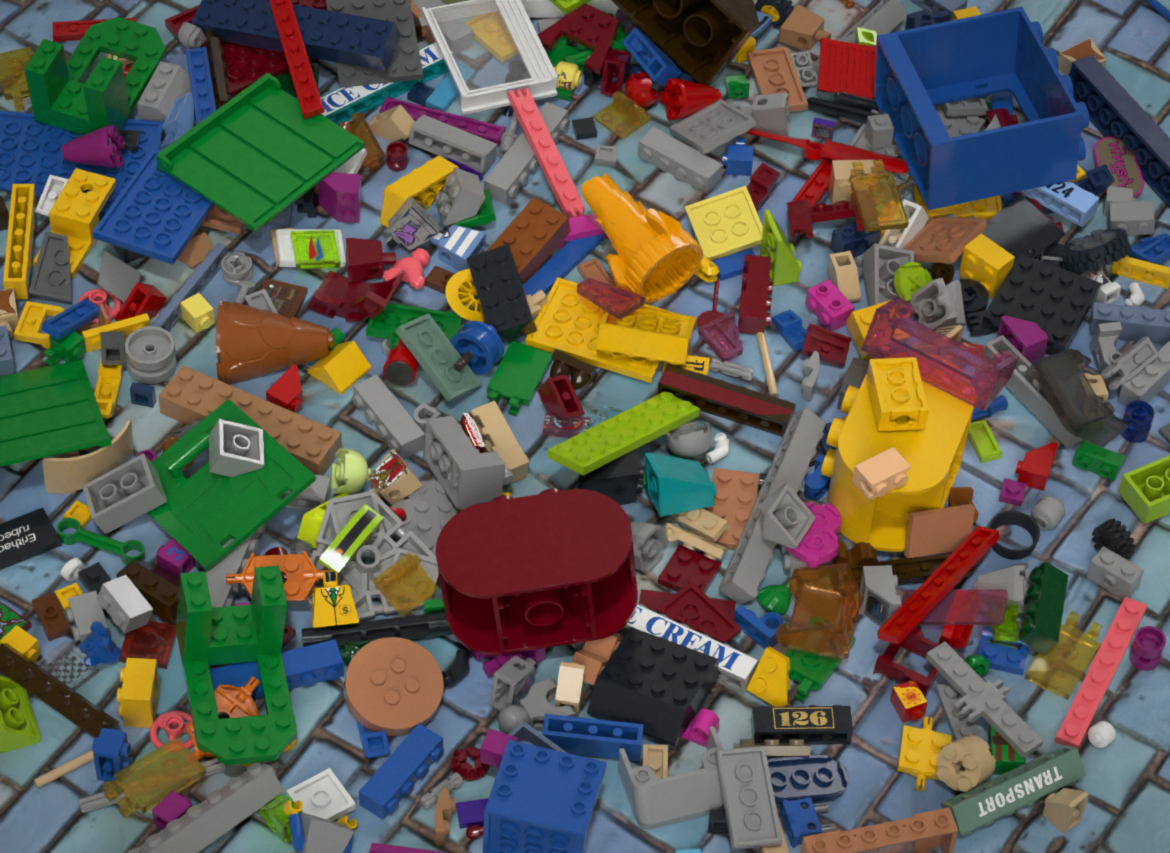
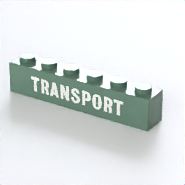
(1015, 789)

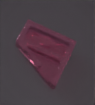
(723, 337)

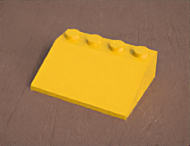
(648, 334)

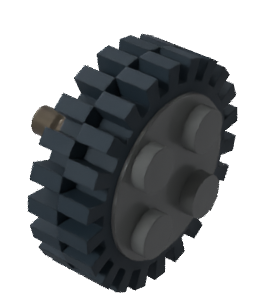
(1096, 250)

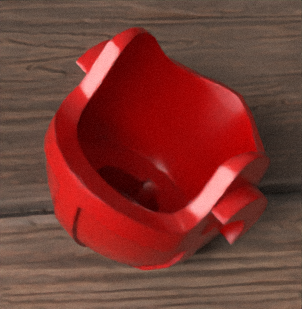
(639, 89)

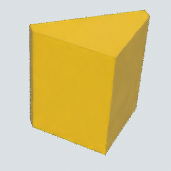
(341, 367)

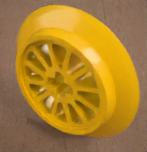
(465, 296)

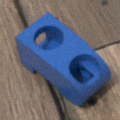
(815, 483)

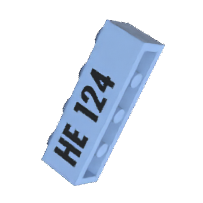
(1066, 200)

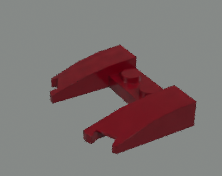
(802, 216)

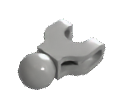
(533, 708)

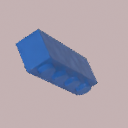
(594, 736)
(401, 771)

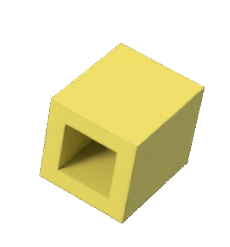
(197, 313)

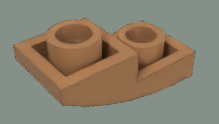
(443, 815)

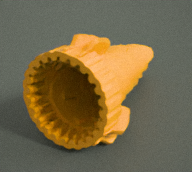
(651, 246)

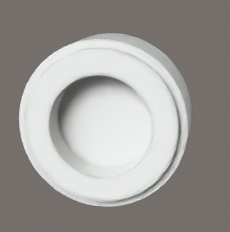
(71, 569)

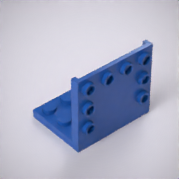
(541, 801)

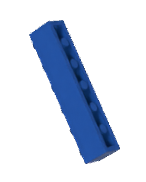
(301, 665)

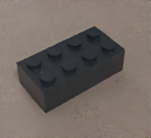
(502, 293)

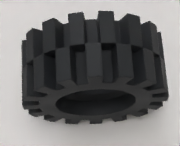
(1114, 537)

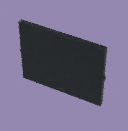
(1022, 229)

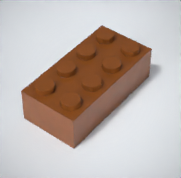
(534, 236)

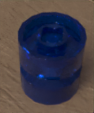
(1139, 417)

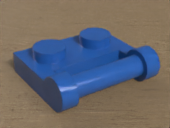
(1003, 657)

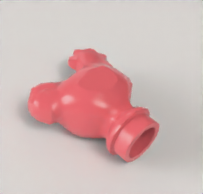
(413, 266)

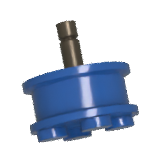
(478, 347)

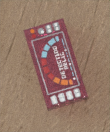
(563, 428)

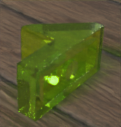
(1008, 630)

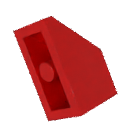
(142, 300)
(287, 391)
(1037, 466)

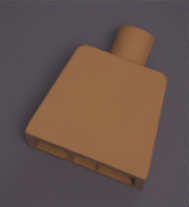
(803, 29)

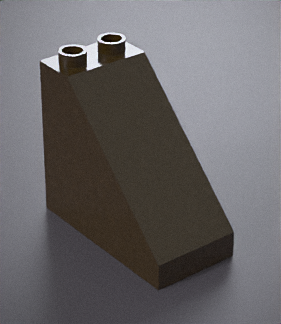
(696, 33)

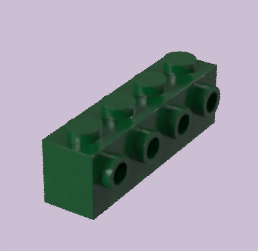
(1044, 607)

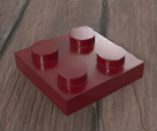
(686, 567)

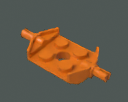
(297, 568)
(232, 702)

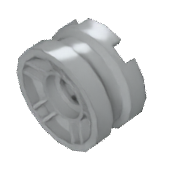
(236, 268)

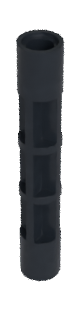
(405, 627)

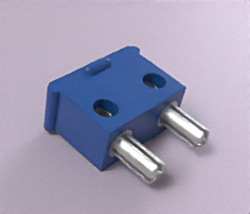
(802, 820)

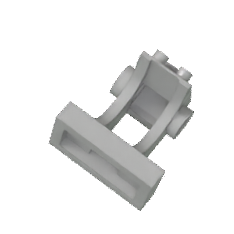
(1103, 346)

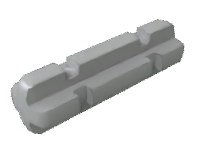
(731, 369)
(428, 799)

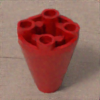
(686, 97)

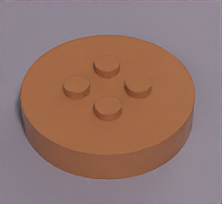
(393, 686)

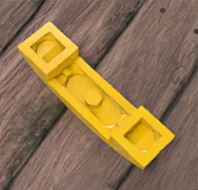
(108, 388)

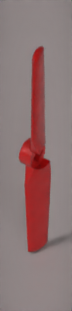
(833, 150)

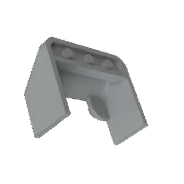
(675, 797)

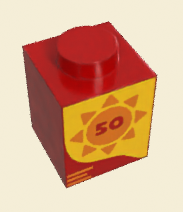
(908, 701)

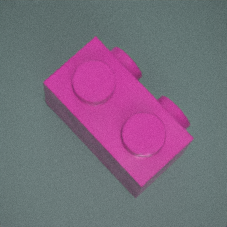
(829, 305)

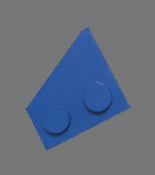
(1152, 250)

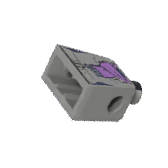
(411, 226)
(512, 682)

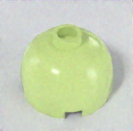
(350, 472)

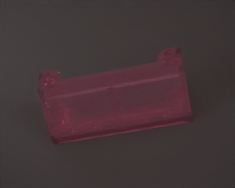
(939, 358)

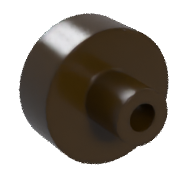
(944, 271)

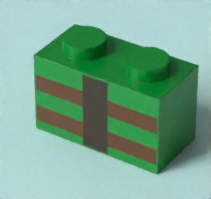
(1005, 755)

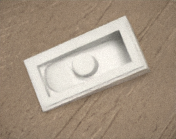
(50, 194)

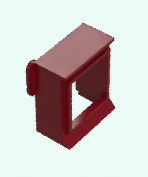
(917, 644)

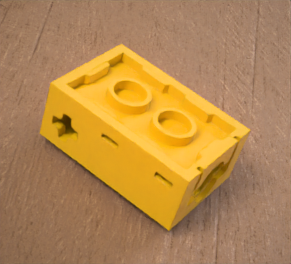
(897, 394)

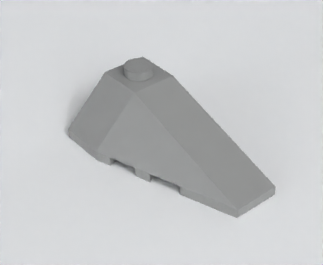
(879, 270)

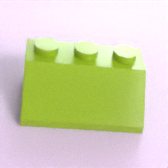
(17, 718)

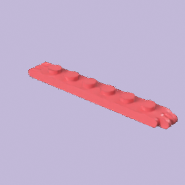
(546, 152)

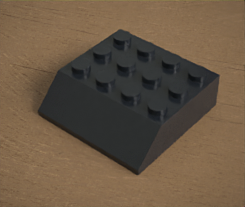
(653, 685)

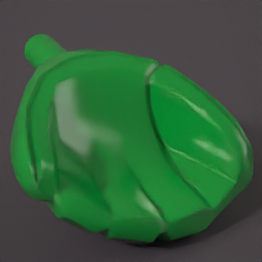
(775, 598)

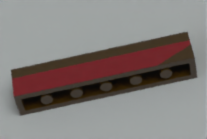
(728, 400)

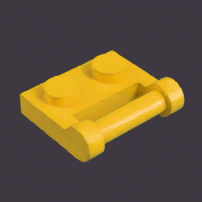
(31, 323)

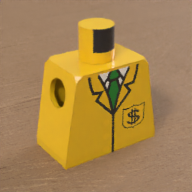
(332, 603)

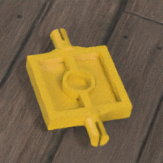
(920, 752)

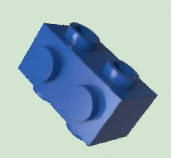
(110, 753)

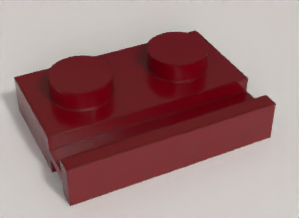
(829, 344)

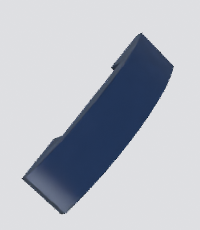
(1096, 182)

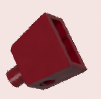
(615, 66)
(366, 259)

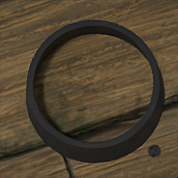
(1022, 520)

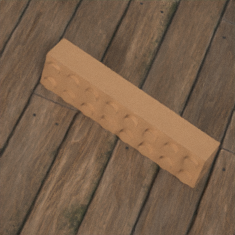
(196, 395)

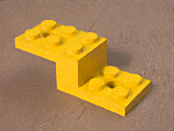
(78, 213)

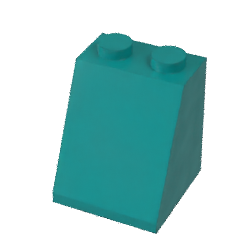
(677, 484)

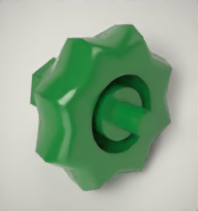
(978, 664)

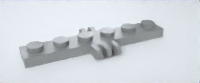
(984, 700)

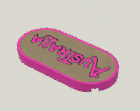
(1120, 162)

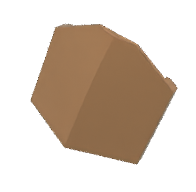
(196, 250)

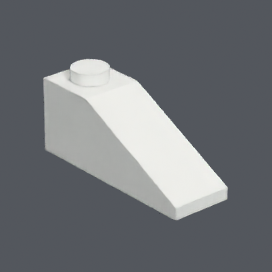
(900, 237)

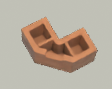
(596, 655)

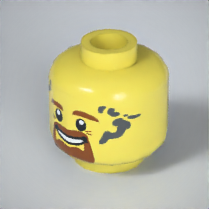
(568, 75)

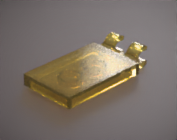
(13, 77)
(877, 198)
(1068, 660)
(154, 777)

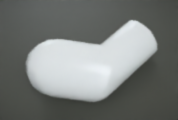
(1136, 297)
(721, 448)

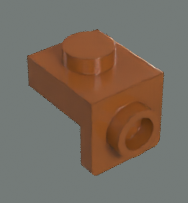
(962, 496)

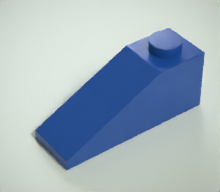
(650, 57)

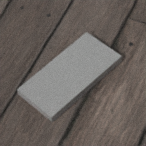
(748, 797)

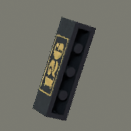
(812, 723)

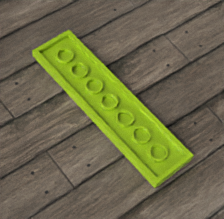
(623, 433)

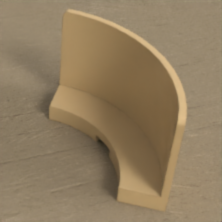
(70, 474)

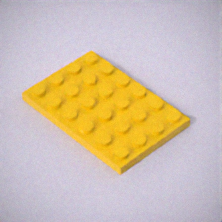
(572, 326)

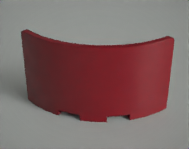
(352, 299)

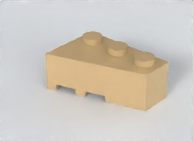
(500, 438)

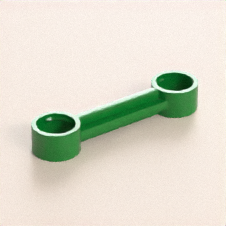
(99, 541)

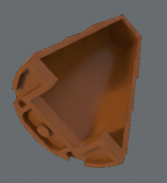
(263, 342)

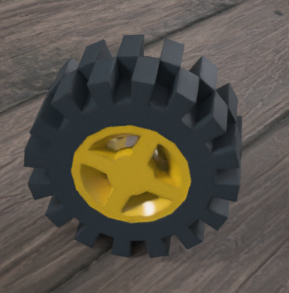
(776, 8)

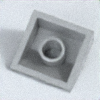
(235, 448)

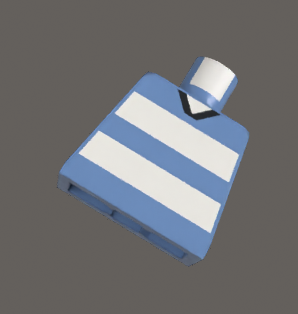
(458, 245)

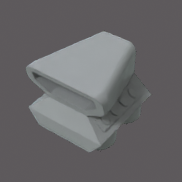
(939, 304)

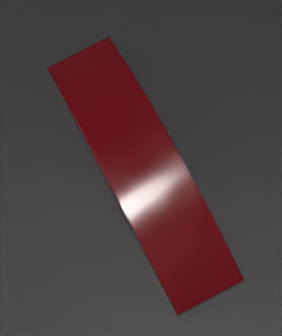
(761, 184)

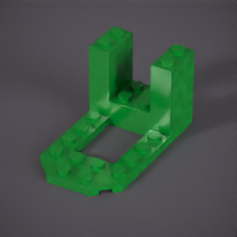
(106, 96)
(236, 636)

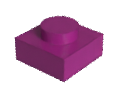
(1012, 492)

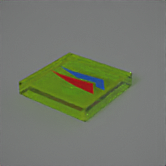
(315, 249)

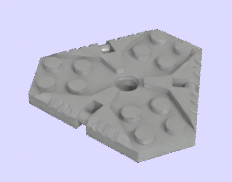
(378, 547)

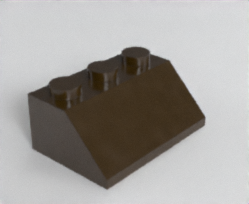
(156, 586)

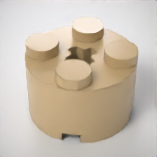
(965, 763)

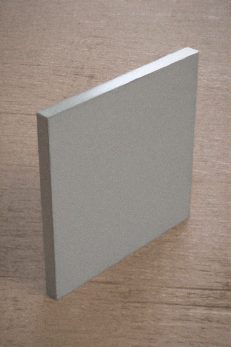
(117, 277)

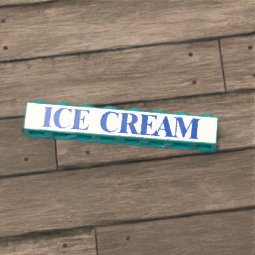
(347, 101)

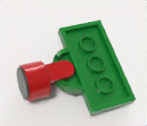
(400, 363)

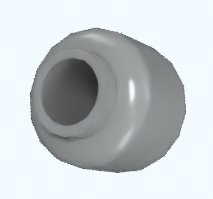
(1048, 512)

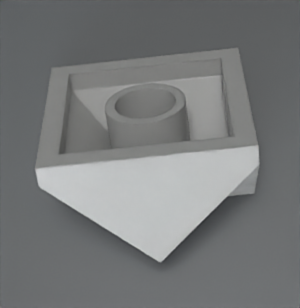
(785, 517)

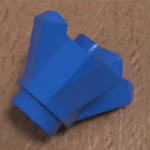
(99, 647)

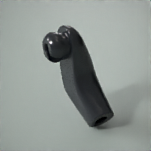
(458, 670)

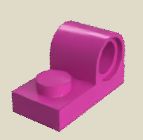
(699, 727)

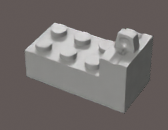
(460, 467)

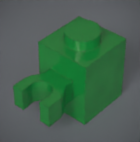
(68, 349)

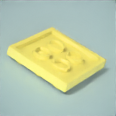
(725, 223)

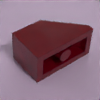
(560, 397)

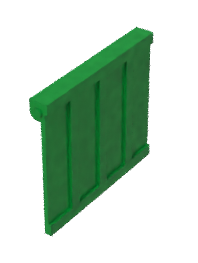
(258, 153)
(48, 413)

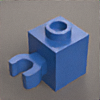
(738, 158)

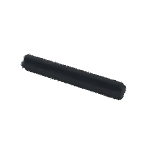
(839, 109)

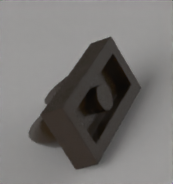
(581, 371)

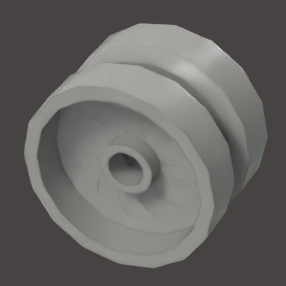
(150, 355)

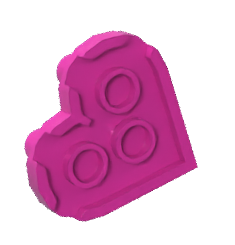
(820, 540)

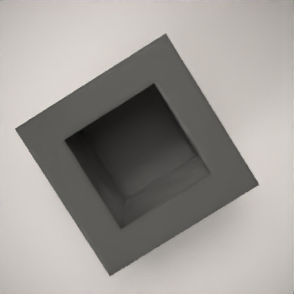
(112, 348)

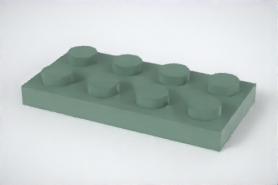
(437, 357)

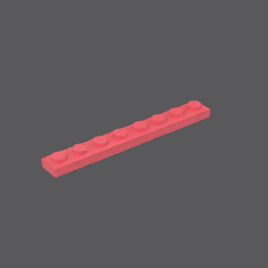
(1101, 673)

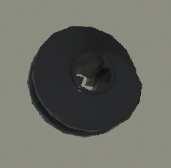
(974, 296)

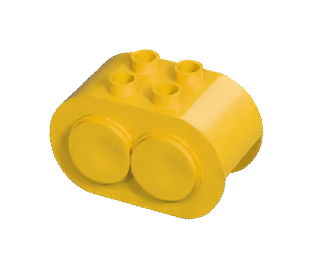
(931, 452)

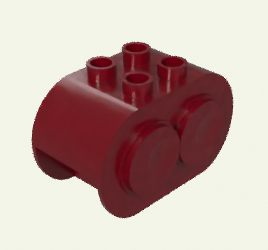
(537, 571)

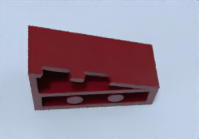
(754, 295)

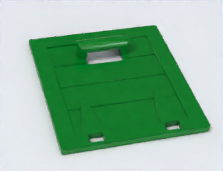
(214, 507)

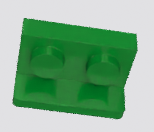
(1098, 460)

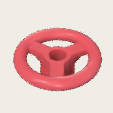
(99, 296)
(173, 725)

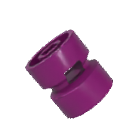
(1147, 648)

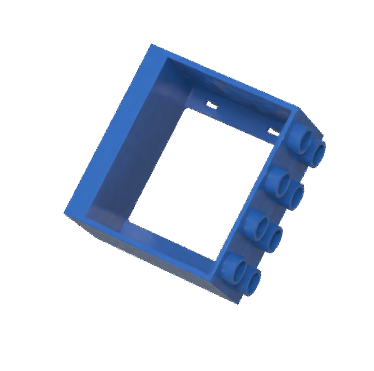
(956, 64)

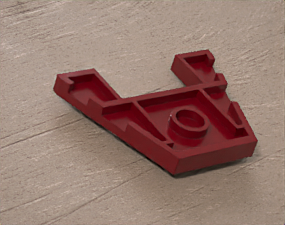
(586, 27)

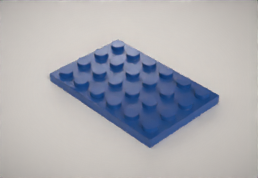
(153, 214)

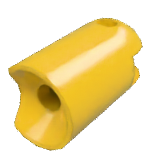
(707, 270)

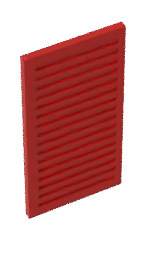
(846, 68)

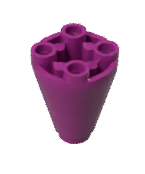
(96, 148)

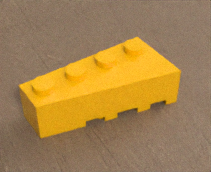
(420, 184)

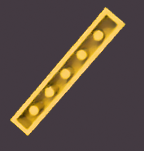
(20, 240)

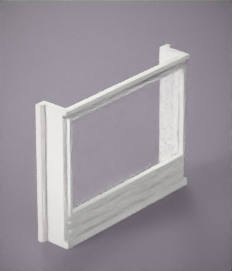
(490, 52)

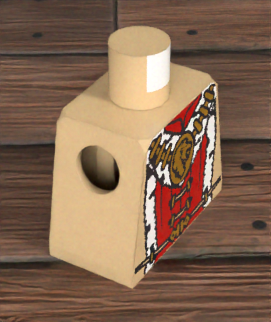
(393, 478)

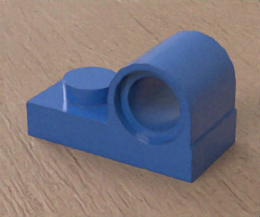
(758, 629)

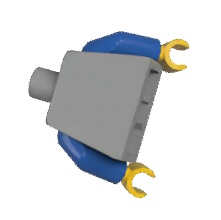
(318, 834)

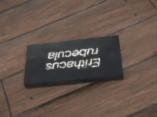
(26, 538)

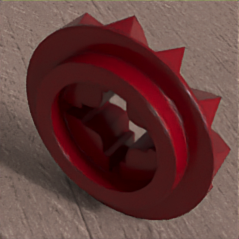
(464, 769)

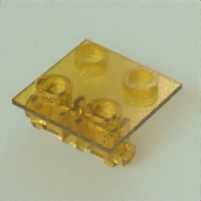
(622, 115)
(405, 584)

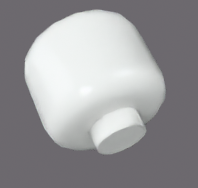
(1101, 734)

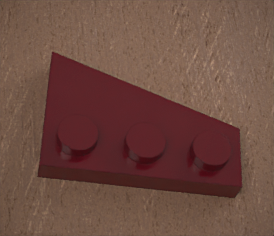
(700, 613)

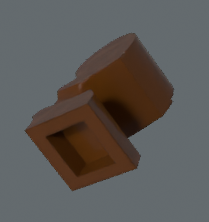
(858, 554)

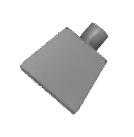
(771, 112)

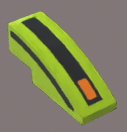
(351, 539)

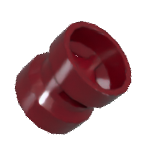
(397, 156)

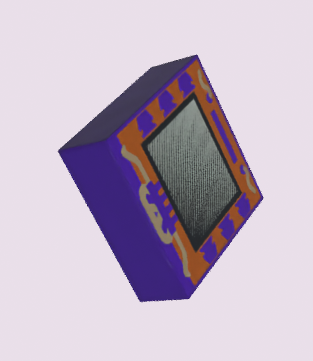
(823, 129)

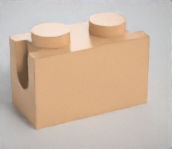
(881, 474)

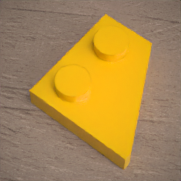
(771, 678)

